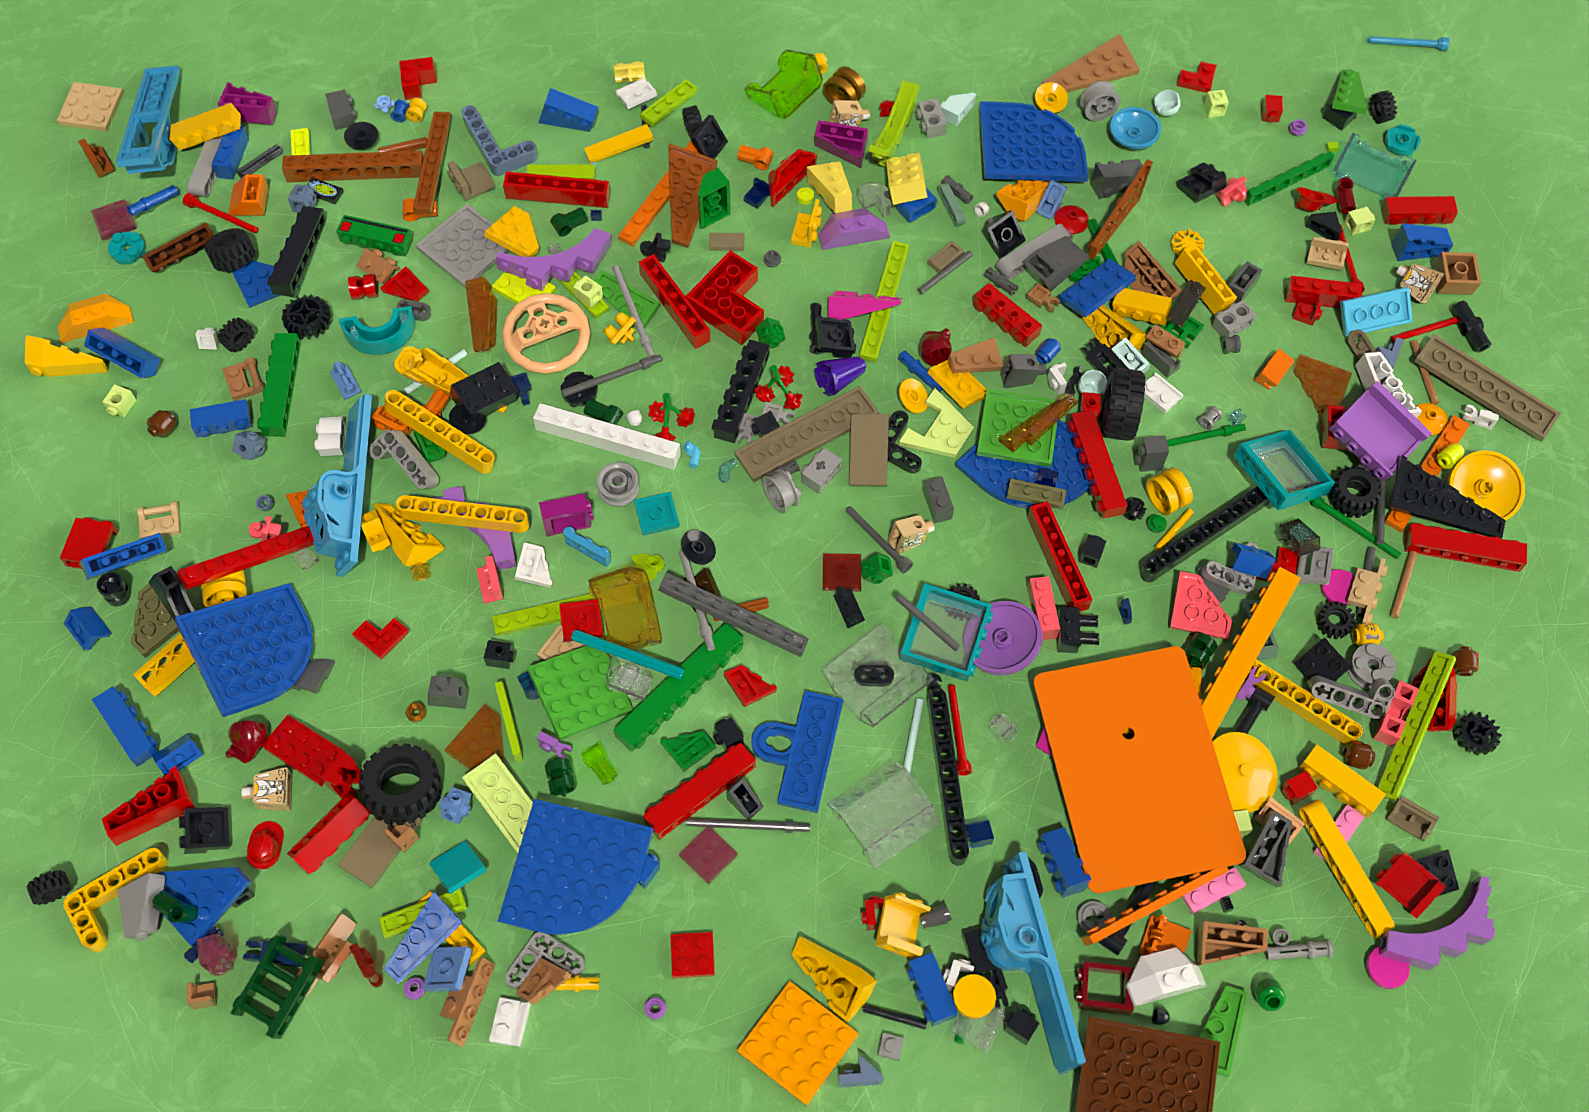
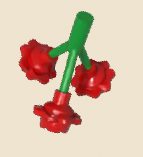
(783, 377)
(660, 412)

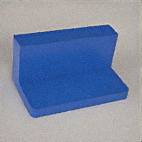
(1252, 560)
(86, 626)
(177, 754)

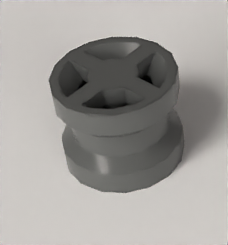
(1231, 344)

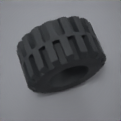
(230, 249)
(1361, 481)

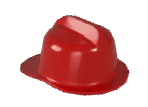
(1313, 200)
(265, 845)

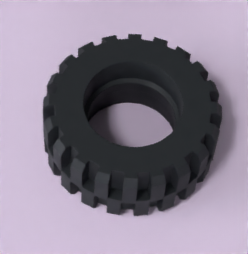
(1123, 404)
(405, 806)

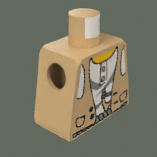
(848, 113)
(1420, 280)
(909, 533)
(271, 790)

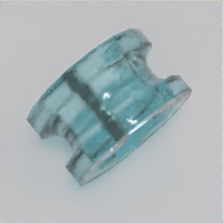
(1236, 417)

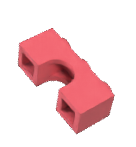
(1042, 598)
(1393, 722)

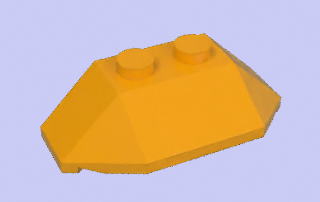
(93, 314)

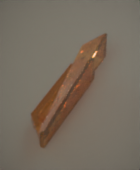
(482, 313)
(1038, 424)

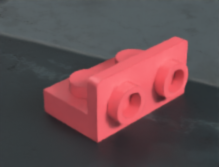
(489, 581)

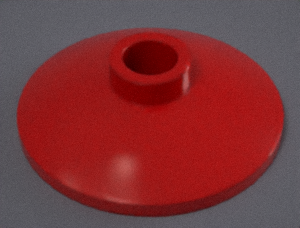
(1073, 224)

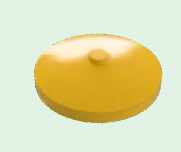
(1490, 481)
(1246, 770)

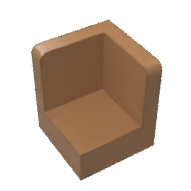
(402, 837)
(201, 995)

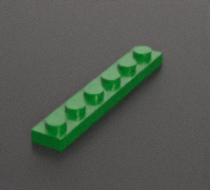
(1289, 178)

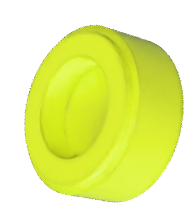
(805, 196)

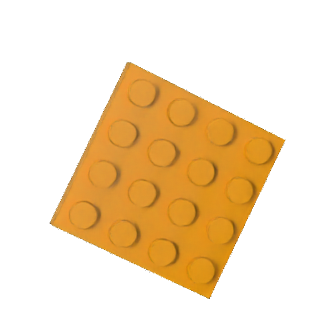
(797, 1043)

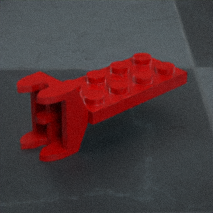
(313, 756)

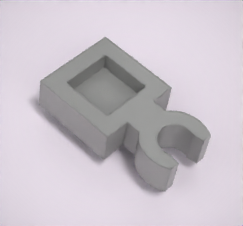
(778, 413)
(745, 428)

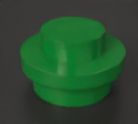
(1156, 523)

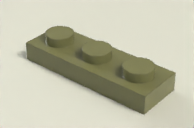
(1036, 493)

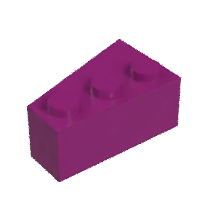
(252, 106)
(842, 141)

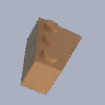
(1228, 941)

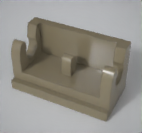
(1412, 818)

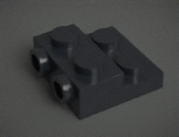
(1202, 181)
(835, 336)
(204, 829)

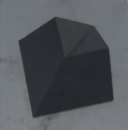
(1004, 233)

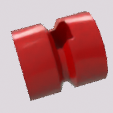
(362, 286)

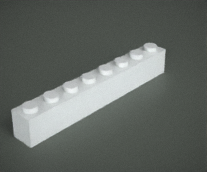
(607, 436)

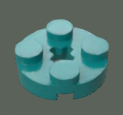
(1395, 145)
(122, 240)

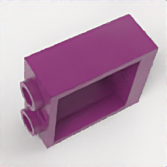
(566, 512)

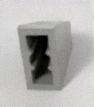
(137, 908)

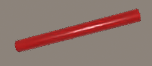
(1425, 329)

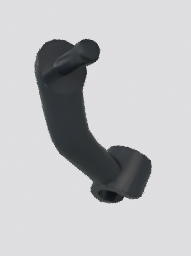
(1070, 385)

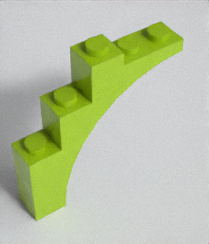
(900, 116)

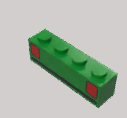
(374, 235)

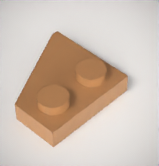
(542, 981)

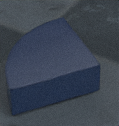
(1125, 611)

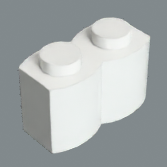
(331, 436)

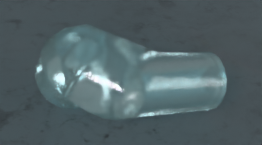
(724, 470)

